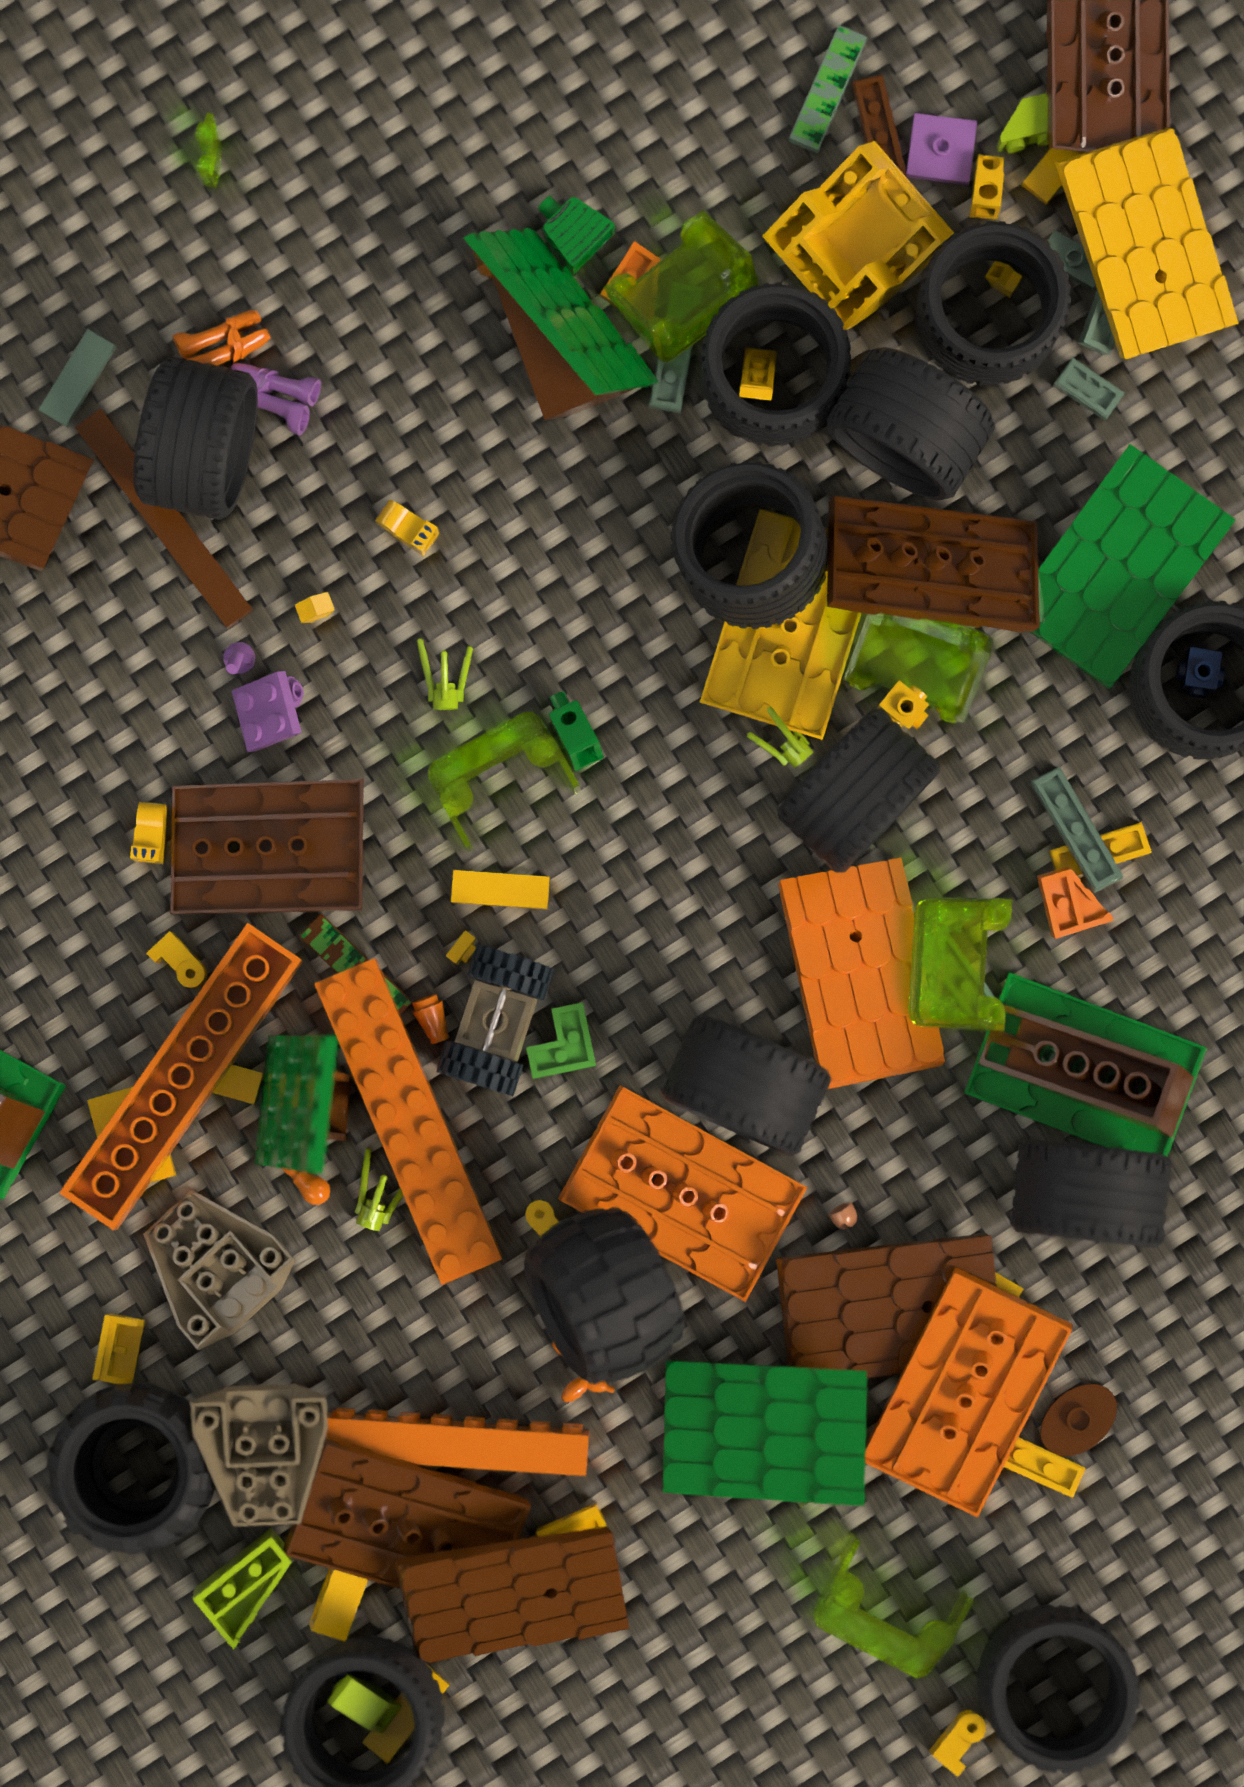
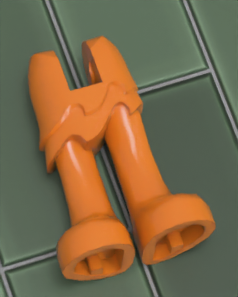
(236, 347)

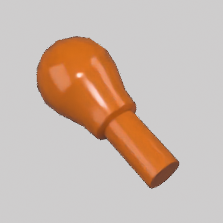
(312, 1187)

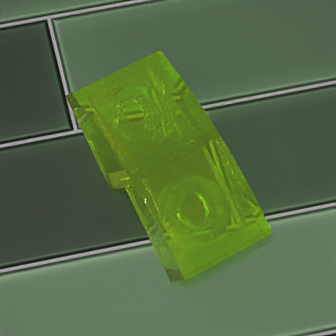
(210, 143)

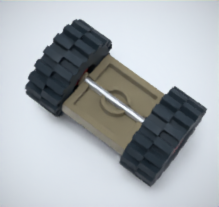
(495, 1020)

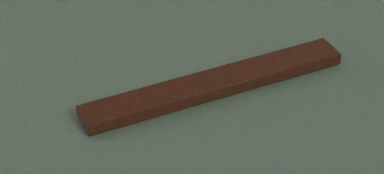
(166, 523)

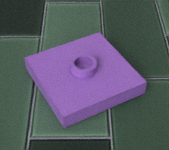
(941, 149)

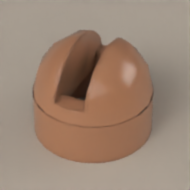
(844, 1215)

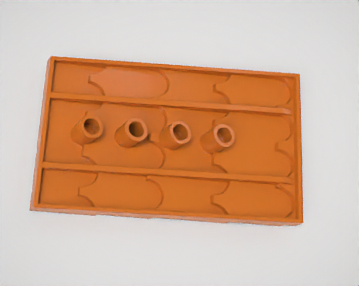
(855, 970)
(708, 1203)
(966, 1392)

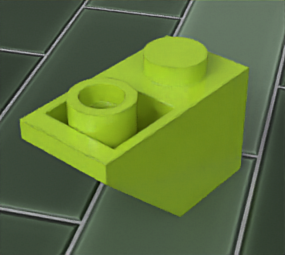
(1026, 125)
(364, 1703)

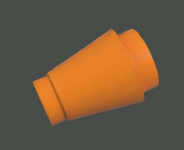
(431, 1017)

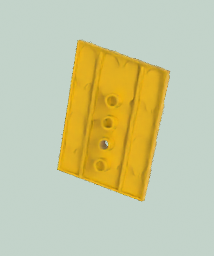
(1147, 243)
(786, 665)

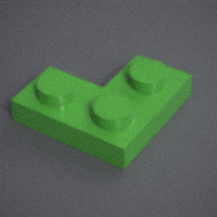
(571, 1051)

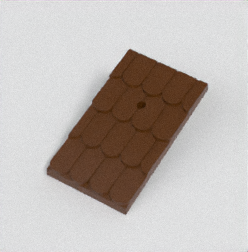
(1104, 76)
(39, 494)
(933, 564)
(294, 853)
(872, 1301)
(386, 1509)
(512, 1594)

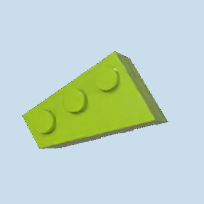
(242, 1585)

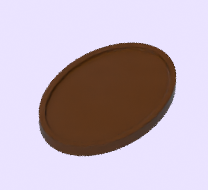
(1078, 1419)

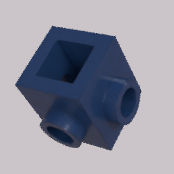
(1205, 662)

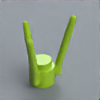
(445, 695)
(795, 748)
(372, 1213)

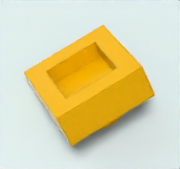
(462, 949)

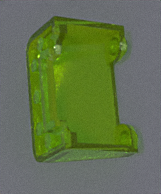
(685, 289)
(927, 653)
(951, 963)

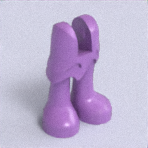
(304, 390)

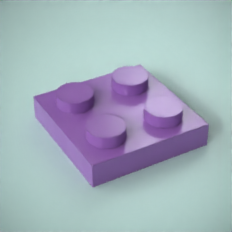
(266, 711)

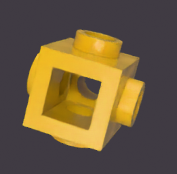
(910, 696)

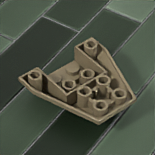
(214, 1267)
(262, 1448)

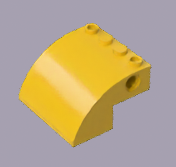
(859, 235)

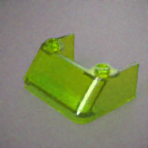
(521, 733)
(839, 1615)

